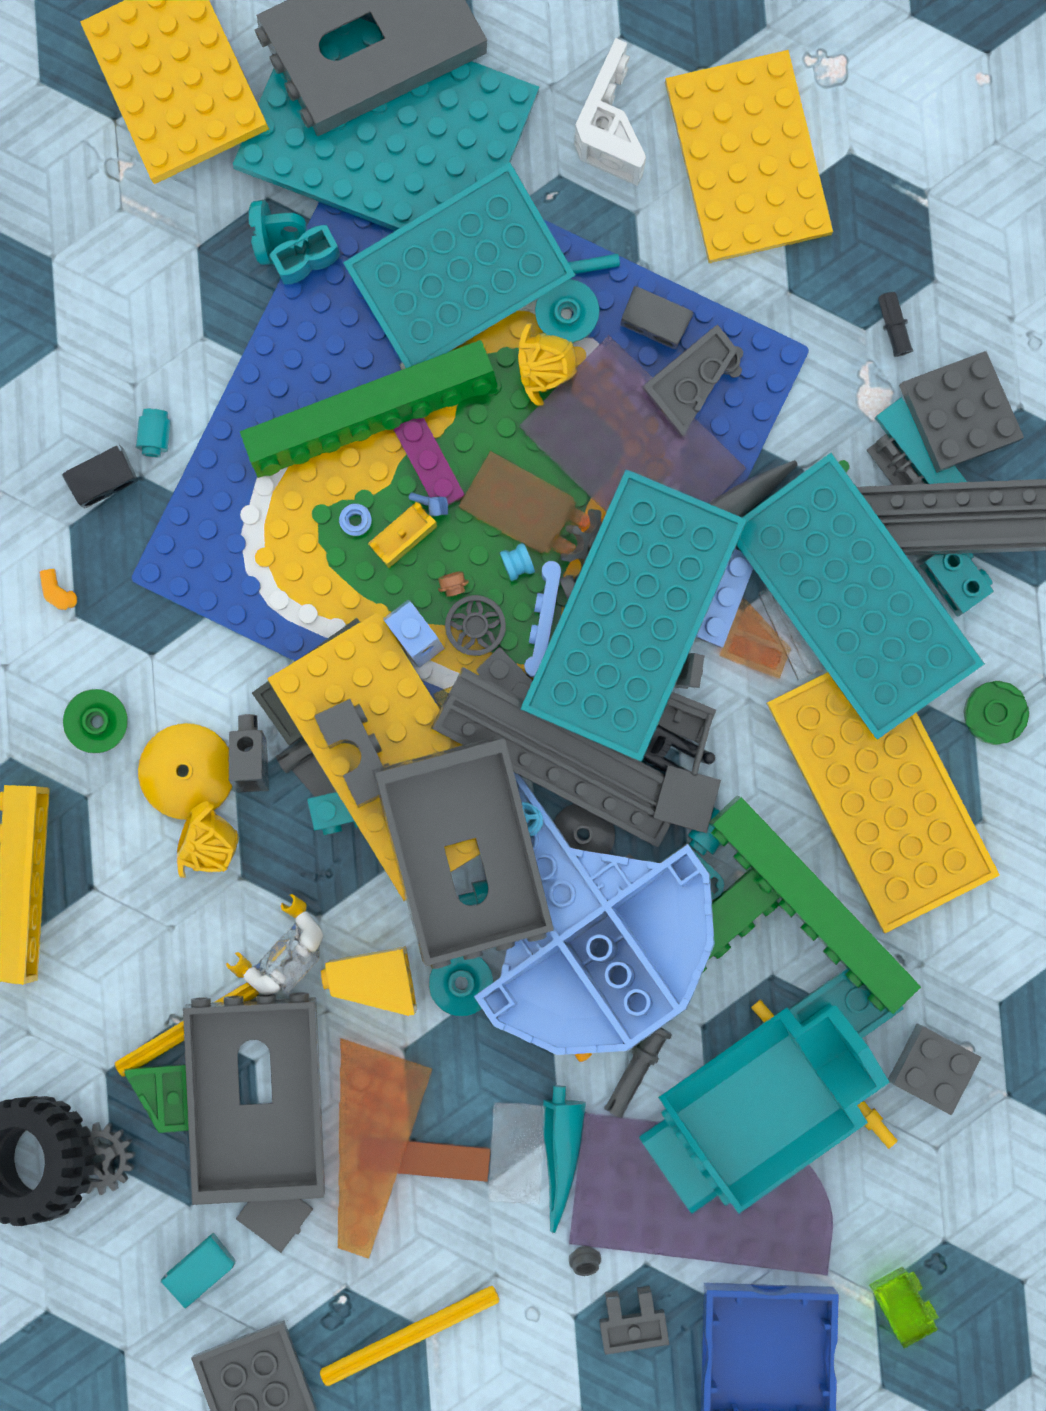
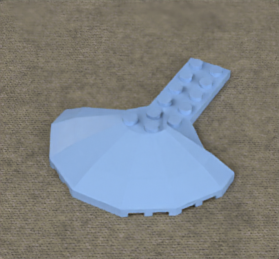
(620, 949)

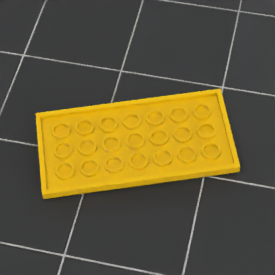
(375, 673)
(884, 803)

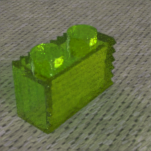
(903, 1306)

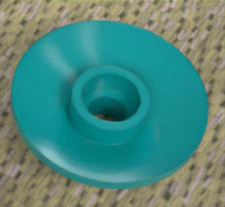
(572, 296)
(451, 998)

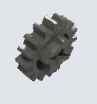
(106, 1169)

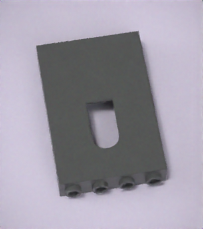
(419, 46)
(449, 801)
(254, 1148)

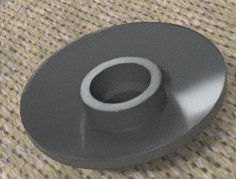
(600, 831)

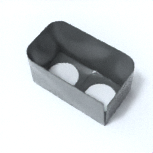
(656, 317)

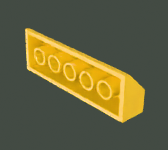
(22, 880)

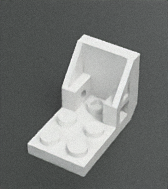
(604, 132)

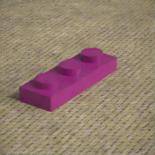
(428, 460)

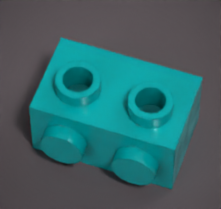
(958, 580)
(329, 813)

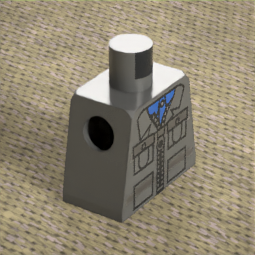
(248, 769)

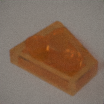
(754, 643)

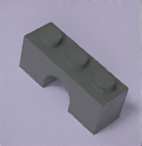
(345, 725)

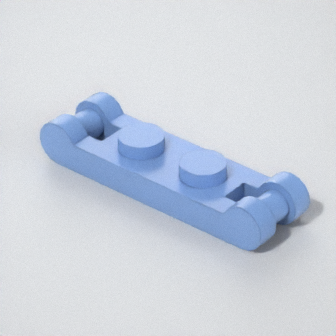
(545, 606)

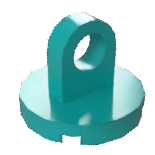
(270, 231)

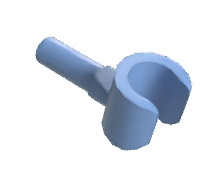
(437, 505)

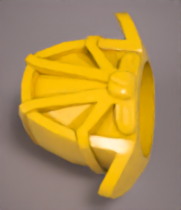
(544, 362)
(206, 841)

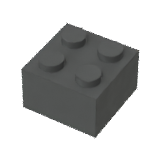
(934, 1069)

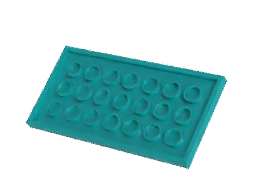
(855, 597)
(633, 615)

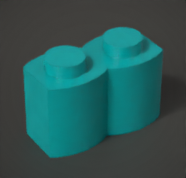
(312, 251)

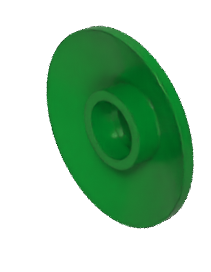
(79, 717)

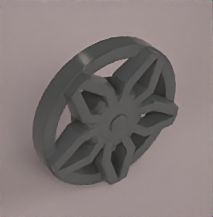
(475, 625)

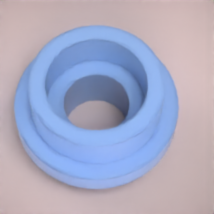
(348, 512)

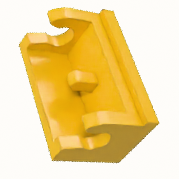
(402, 534)

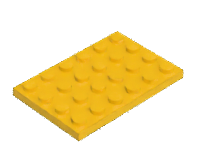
(174, 81)
(748, 156)

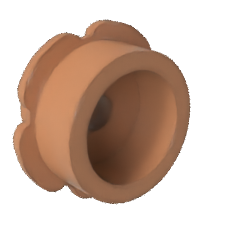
(452, 583)

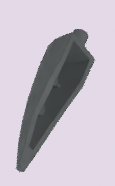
(748, 494)

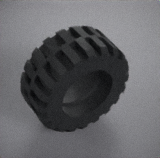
(65, 1156)

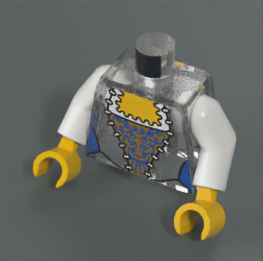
(289, 957)

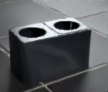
(100, 476)

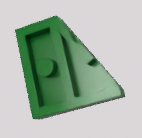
(162, 1094)

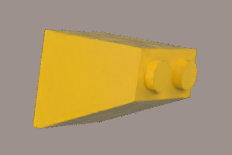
(373, 979)

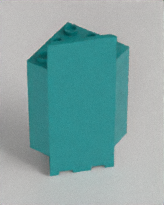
(764, 1109)

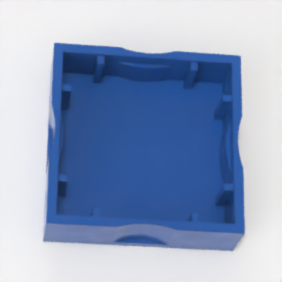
(769, 1347)

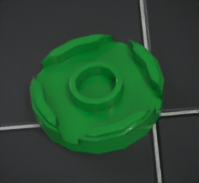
(996, 712)

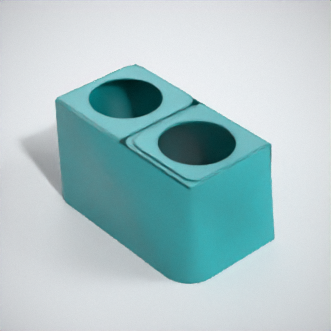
(198, 1270)

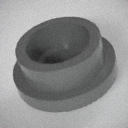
(585, 1261)

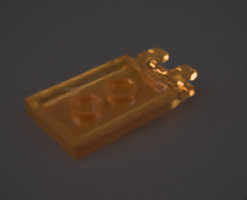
(522, 506)

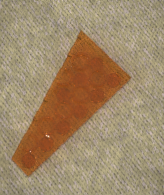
(375, 1125)

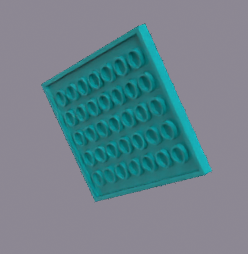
(399, 155)

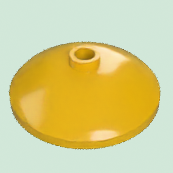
(207, 763)

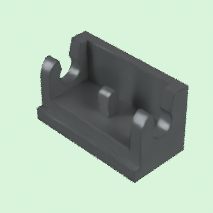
(685, 717)

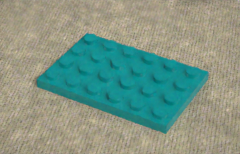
(459, 267)

